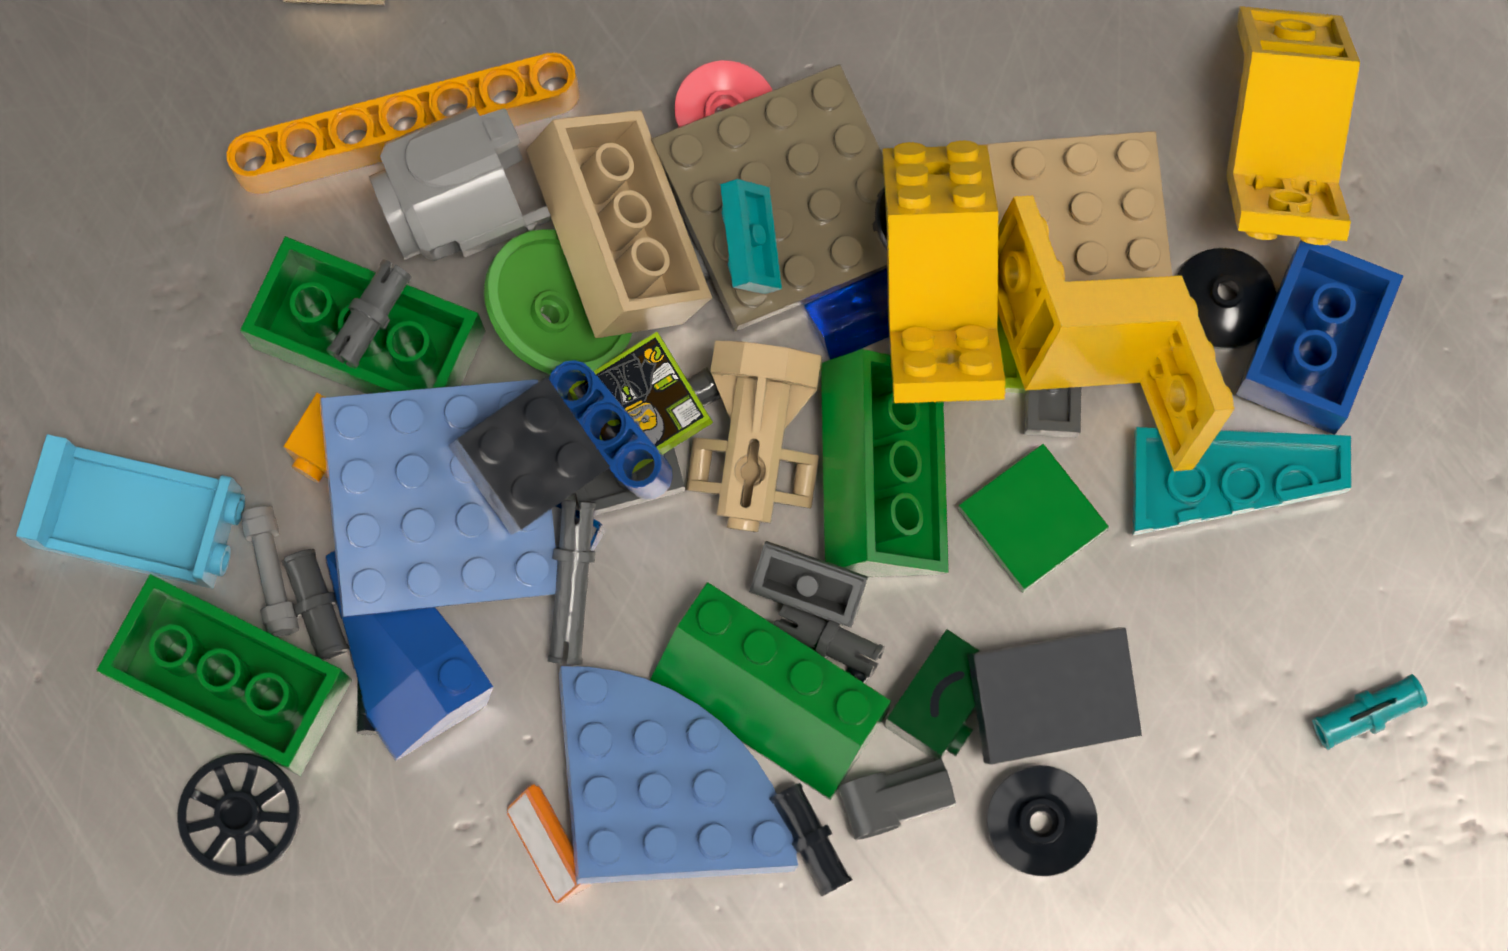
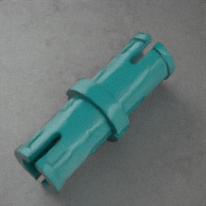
(1402, 696)

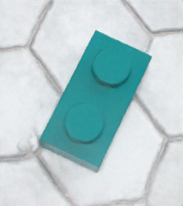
(750, 236)

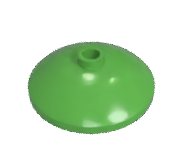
(533, 280)

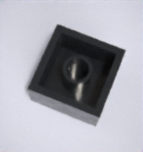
(529, 456)

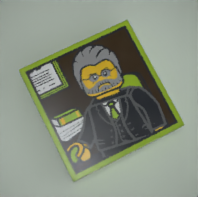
(653, 393)

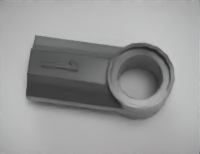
(882, 802)

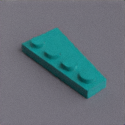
(1235, 476)

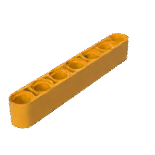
(380, 115)

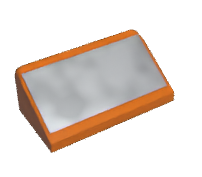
(545, 842)

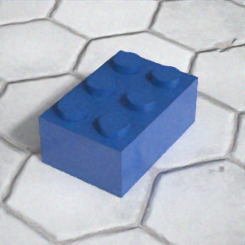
(1319, 336)

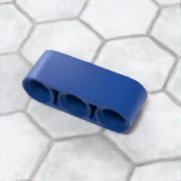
(629, 445)

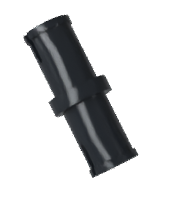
(811, 839)

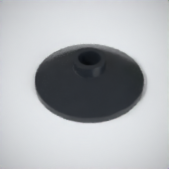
(1234, 321)
(1059, 798)

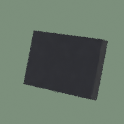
(1054, 695)

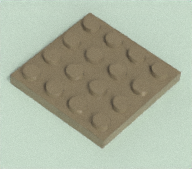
(822, 181)

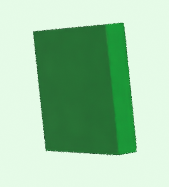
(1033, 518)

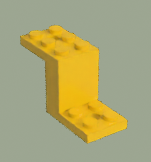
(1292, 125)
(942, 273)
(1109, 335)

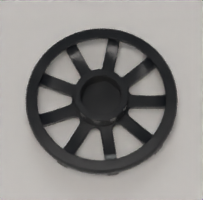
(239, 815)

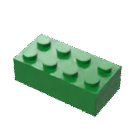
(308, 303)
(225, 674)

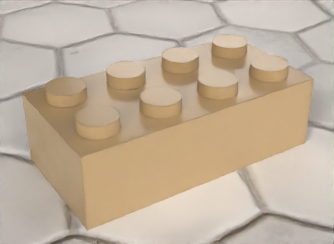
(618, 223)

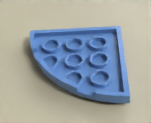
(662, 786)

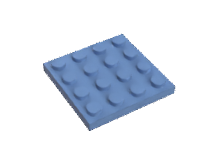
(408, 513)

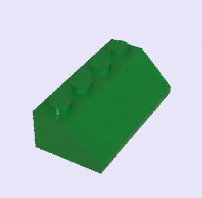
(881, 472)
(771, 690)

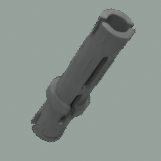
(571, 581)

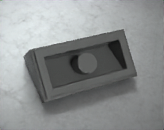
(808, 584)

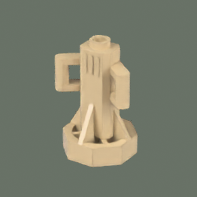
(762, 396)

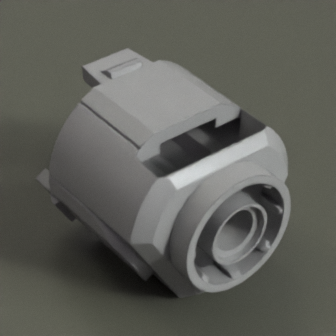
(450, 188)

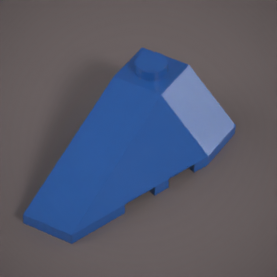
(411, 673)

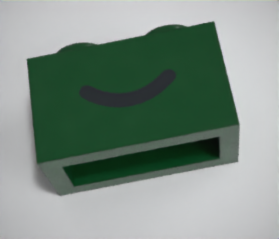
(938, 701)

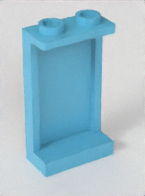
(131, 514)

